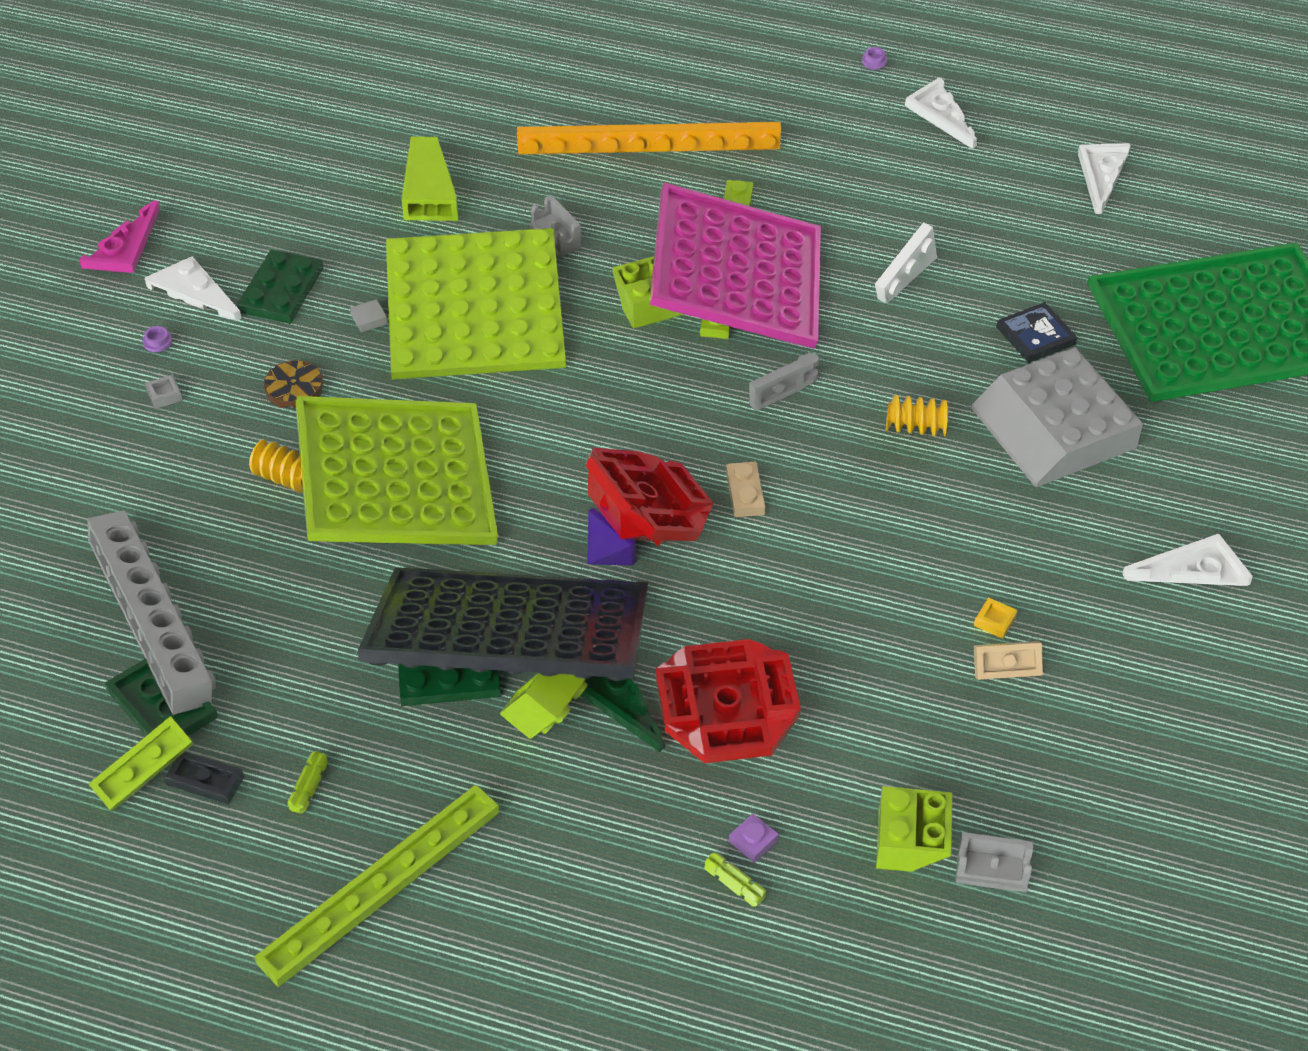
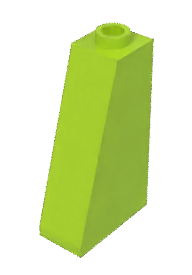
(427, 183)

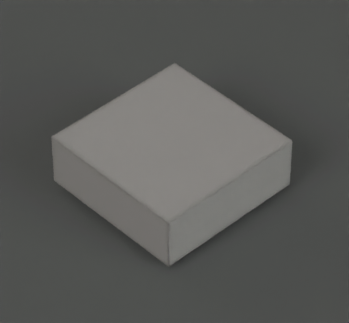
(368, 315)
(163, 391)

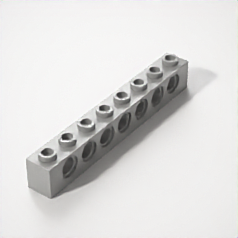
(150, 612)

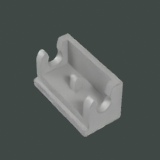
(566, 229)
(994, 862)

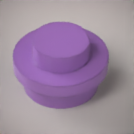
(874, 58)
(157, 339)

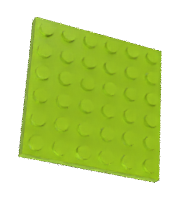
(474, 304)
(394, 472)

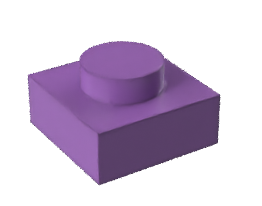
(753, 838)

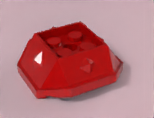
(646, 496)
(728, 699)

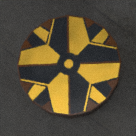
(292, 380)

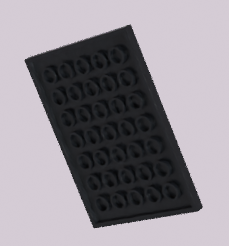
(507, 623)

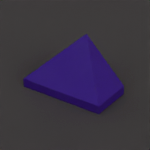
(605, 545)

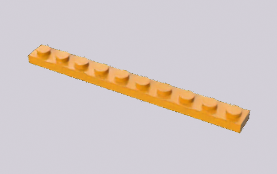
(649, 138)

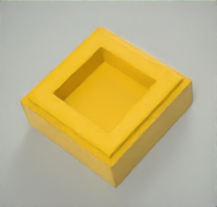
(995, 618)

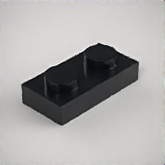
(204, 777)

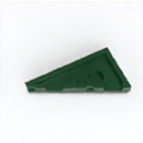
(625, 705)

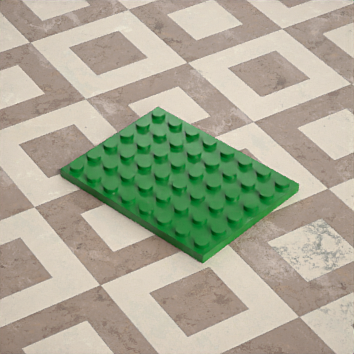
(1210, 320)

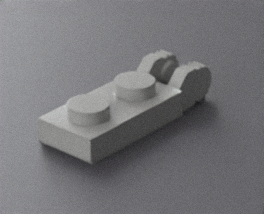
(783, 381)

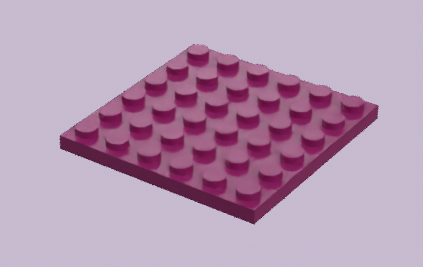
(737, 266)

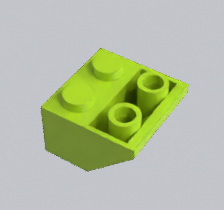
(634, 290)
(542, 702)
(913, 828)

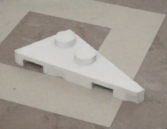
(939, 108)
(1101, 170)
(194, 286)
(1196, 563)

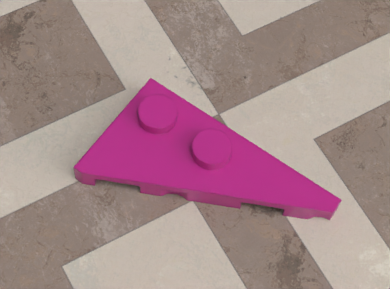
(125, 244)

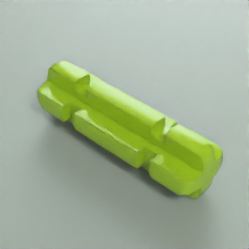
(307, 782)
(735, 879)

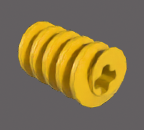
(917, 415)
(277, 464)

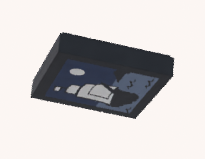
(1036, 332)

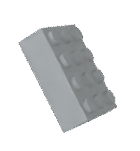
(1057, 417)

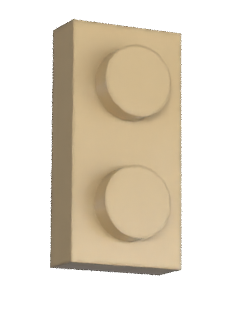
(745, 489)
(1008, 660)

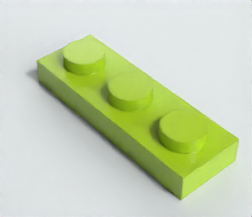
(141, 764)

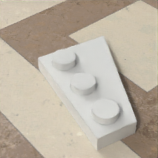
(908, 264)

